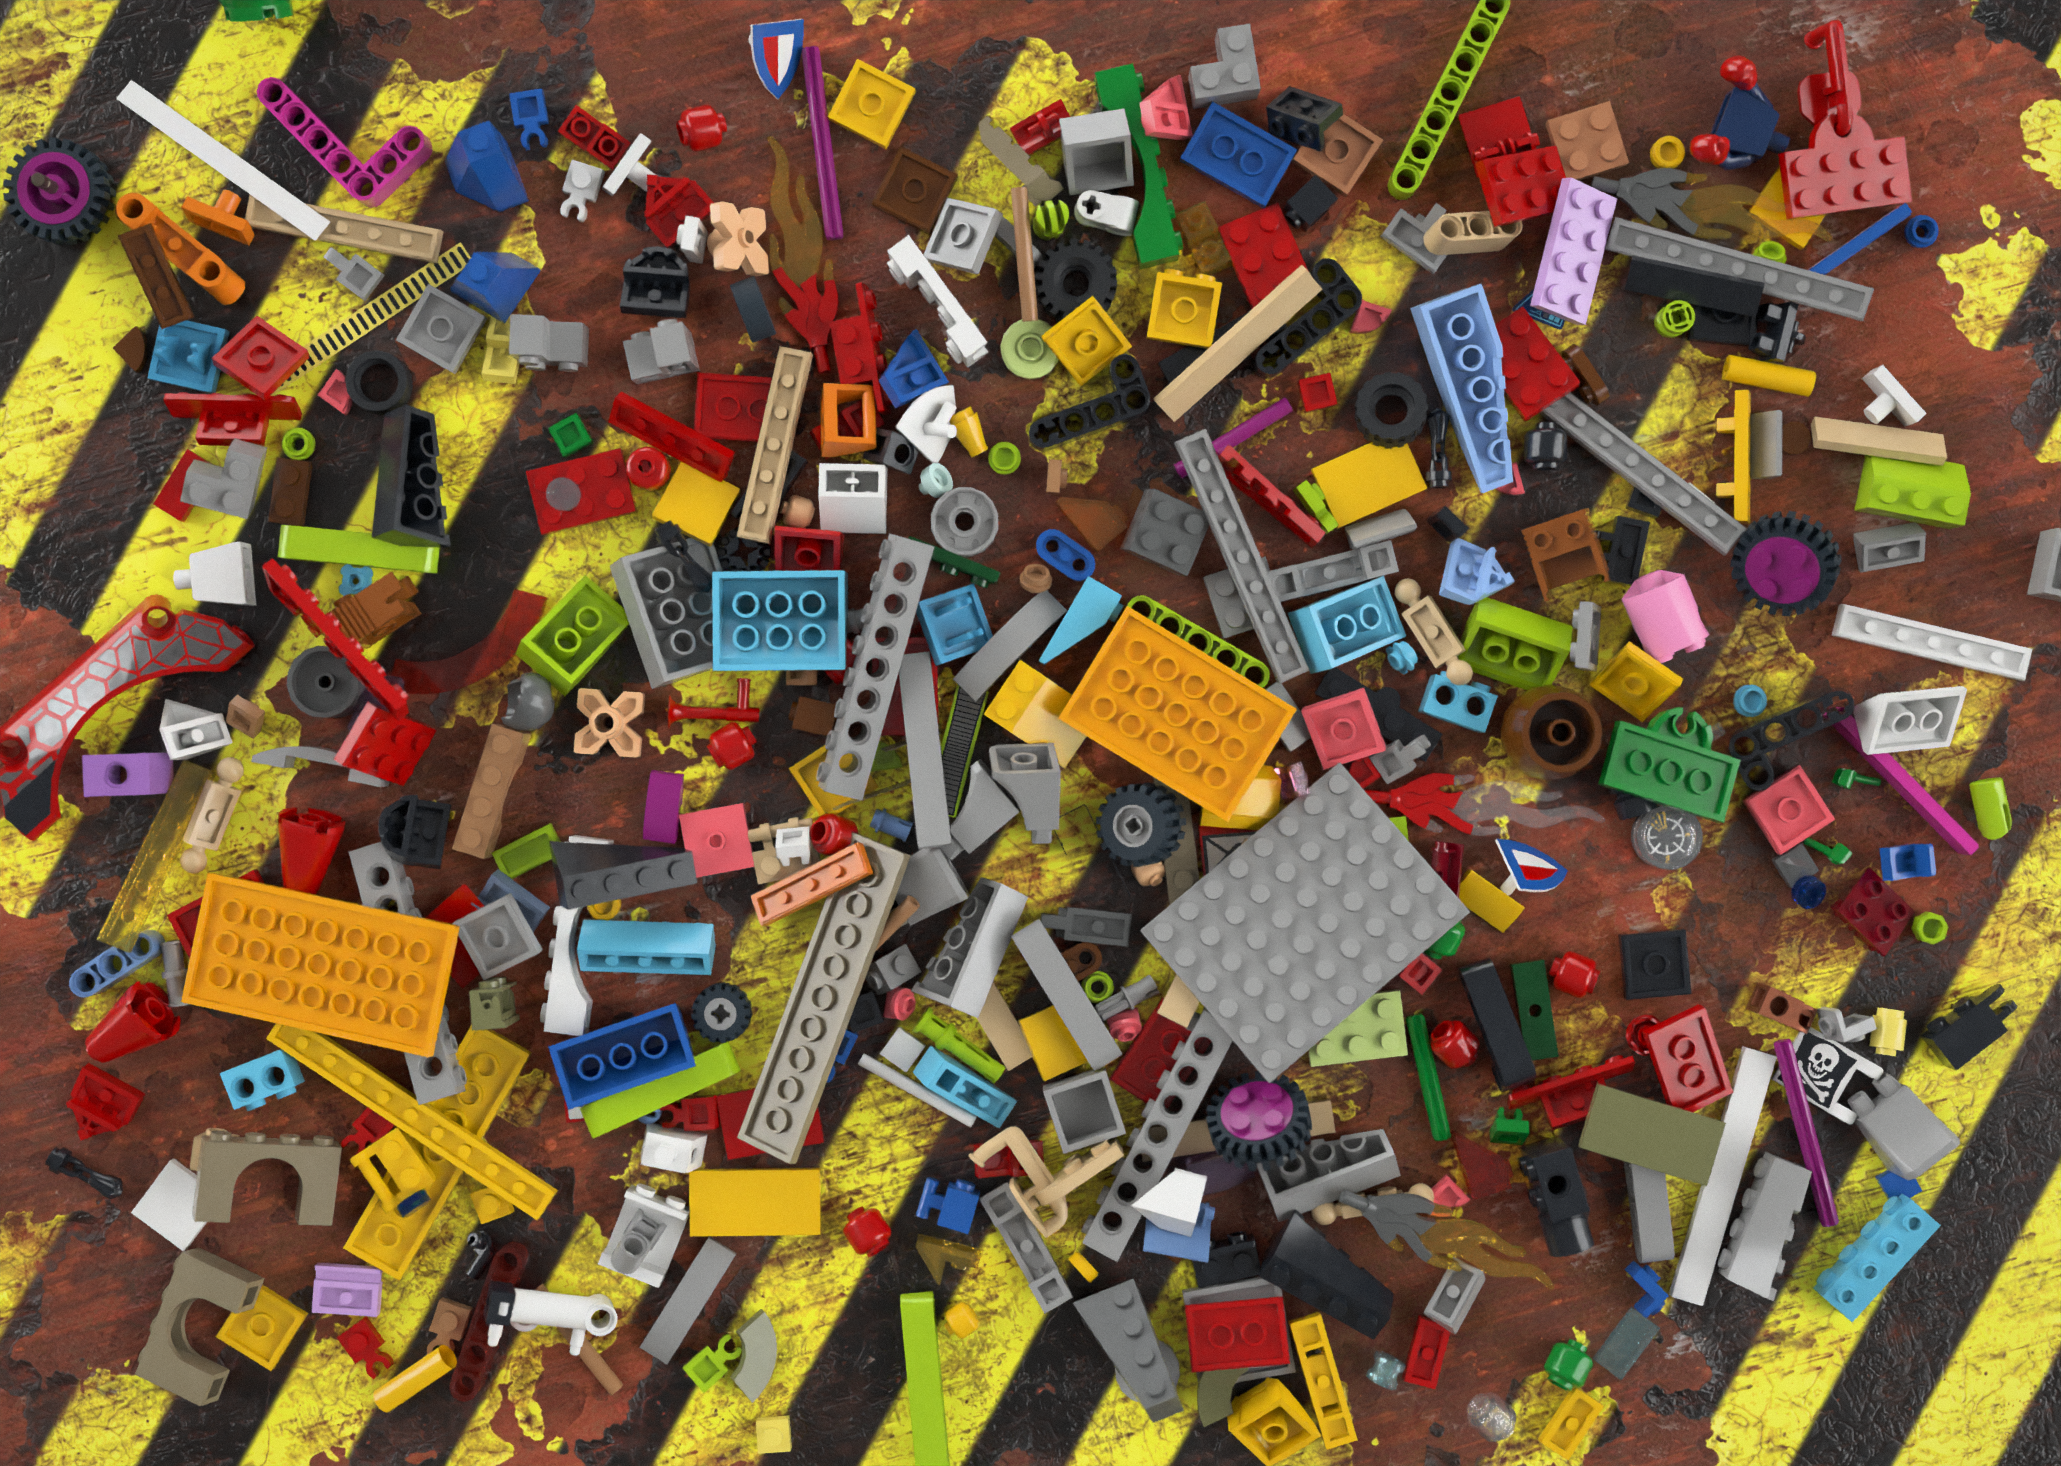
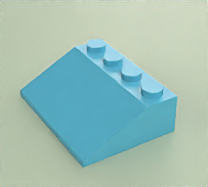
(779, 620)

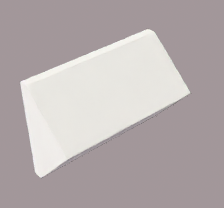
(1909, 719)

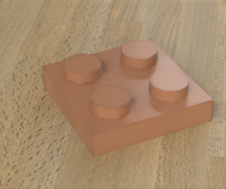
(1588, 141)
(1343, 158)

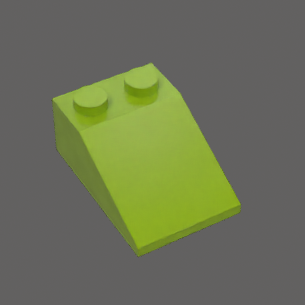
(573, 635)

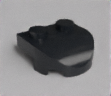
(656, 284)
(415, 831)

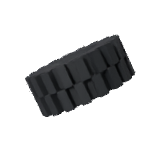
(1070, 258)

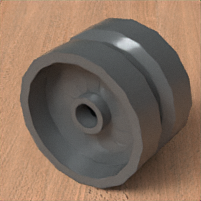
(310, 689)

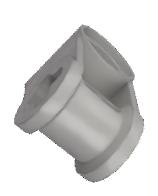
(638, 1239)

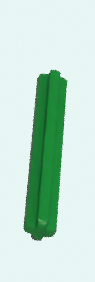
(1428, 1077)

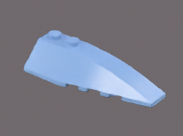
(1469, 376)

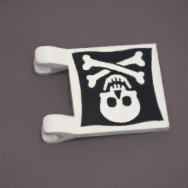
(1827, 1070)

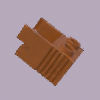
(1565, 551)
(377, 609)

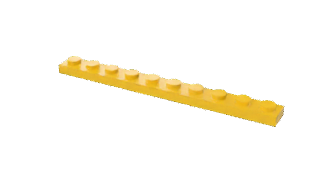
(418, 1121)

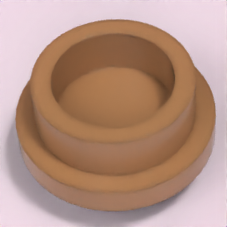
(1035, 578)

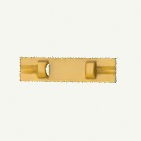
(1741, 426)
(1322, 1381)

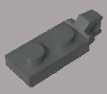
(1090, 925)

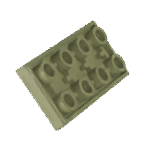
(1651, 1134)

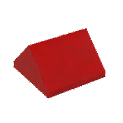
(807, 549)

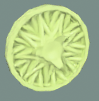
(1026, 351)

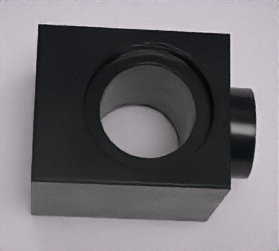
(1309, 204)
(892, 451)

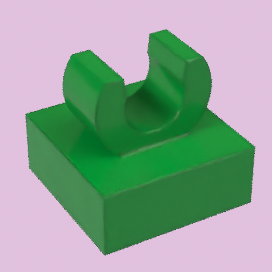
(1508, 1130)

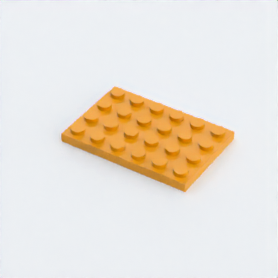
(1177, 713)

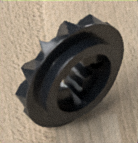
(730, 544)

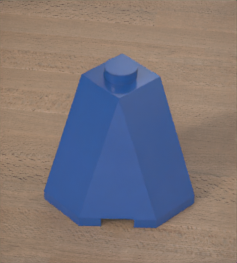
(485, 168)
(495, 282)

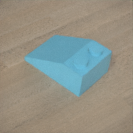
(1347, 625)

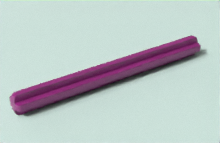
(822, 143)
(1806, 1132)

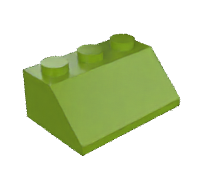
(1914, 491)
(1514, 644)

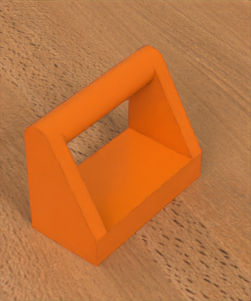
(834, 394)

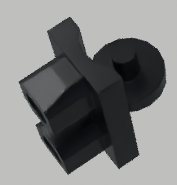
(1780, 332)

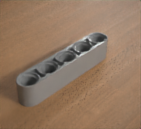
(1066, 995)
(1649, 1214)

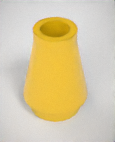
(969, 431)

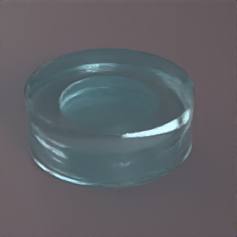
(563, 494)

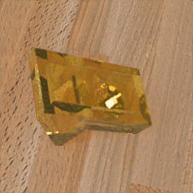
(938, 1251)

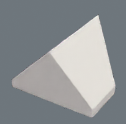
(191, 730)
(1174, 1202)

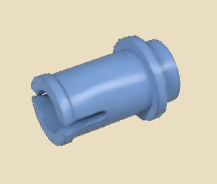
(890, 824)

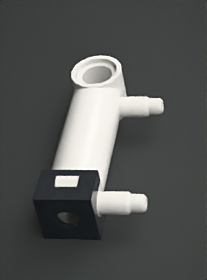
(512, 1304)

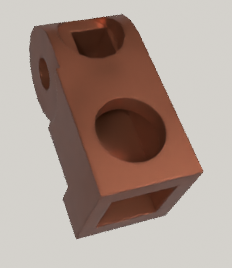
(1781, 1008)

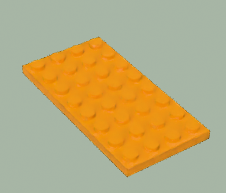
(320, 964)

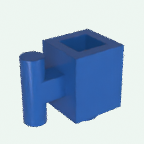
(955, 1207)

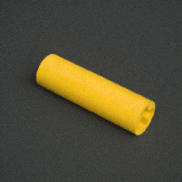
(1768, 375)
(415, 1378)

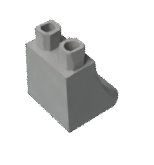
(1033, 780)
(983, 813)
(932, 882)
(1901, 1128)

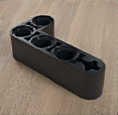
(1304, 327)
(1086, 410)
(1793, 732)
(1498, 1026)

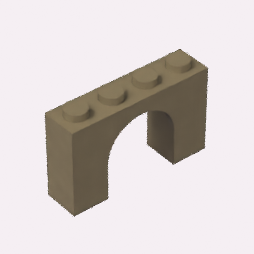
(226, 1156)
(168, 1355)

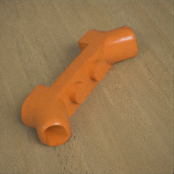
(182, 249)

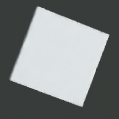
(169, 1205)

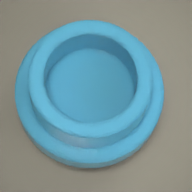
(1750, 700)

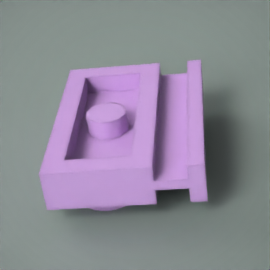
(347, 1289)

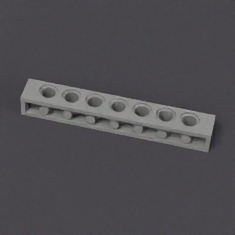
(853, 780)
(367, 865)
(1112, 1240)

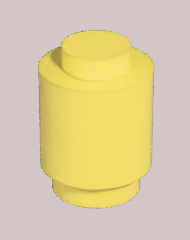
(1889, 1032)

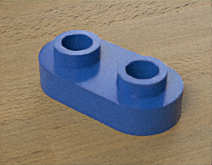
(1065, 555)

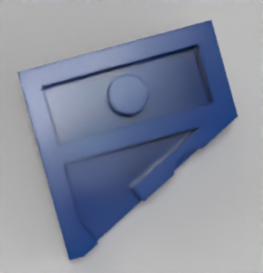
(911, 372)

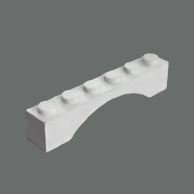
(568, 1000)

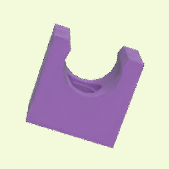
(146, 774)

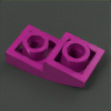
(663, 806)

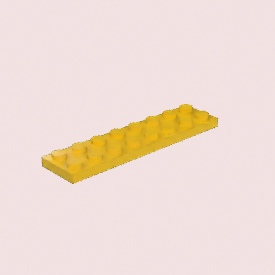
(491, 1070)

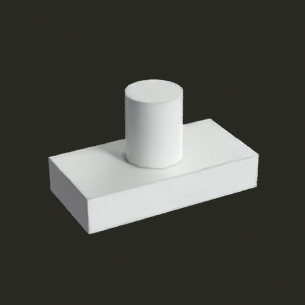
(630, 167)
(1890, 398)

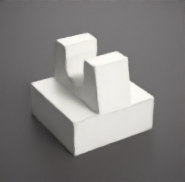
(793, 843)

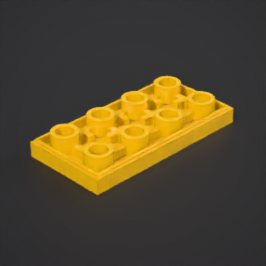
(755, 1202)

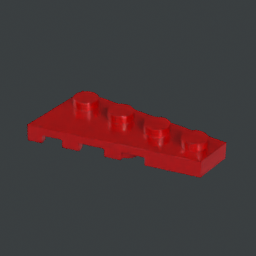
(1268, 497)

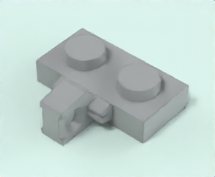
(1407, 236)

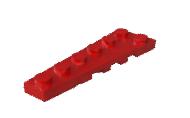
(282, 585)

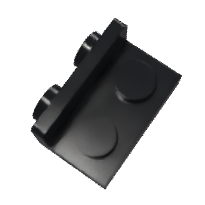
(1302, 117)
(1228, 1260)

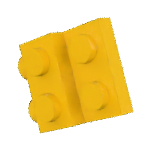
(1184, 309)

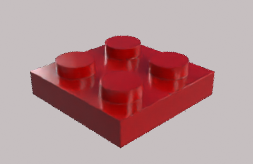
(260, 357)

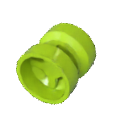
(1669, 324)

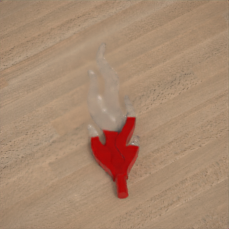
(1475, 804)

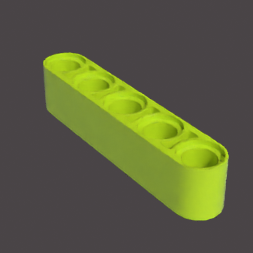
(353, 549)
(1214, 644)
(636, 1102)

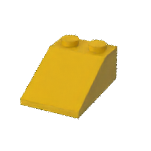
(1030, 710)

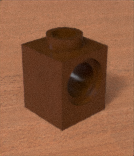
(813, 716)

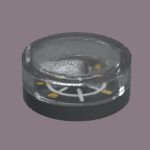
(1666, 838)

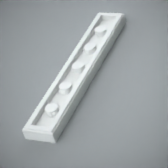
(1932, 642)

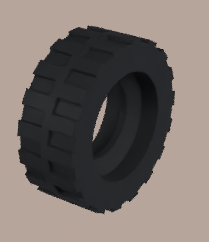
(1395, 385)

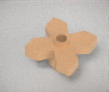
(735, 238)
(598, 709)

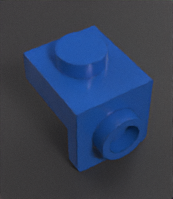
(1907, 861)
(1654, 1299)

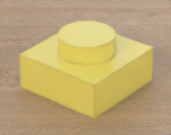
(773, 1434)

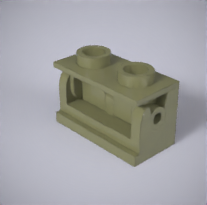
(493, 1004)

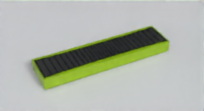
(959, 744)

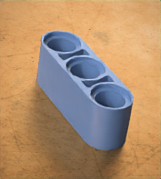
(103, 969)

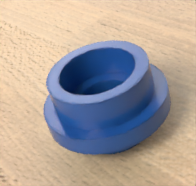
(1930, 231)

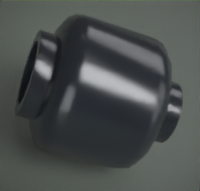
(1545, 447)

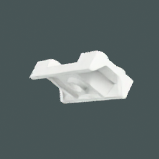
(911, 267)

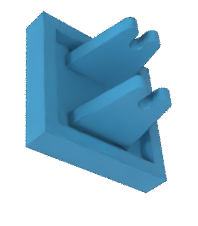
(185, 356)
(954, 624)

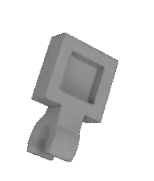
(356, 274)
(1398, 759)

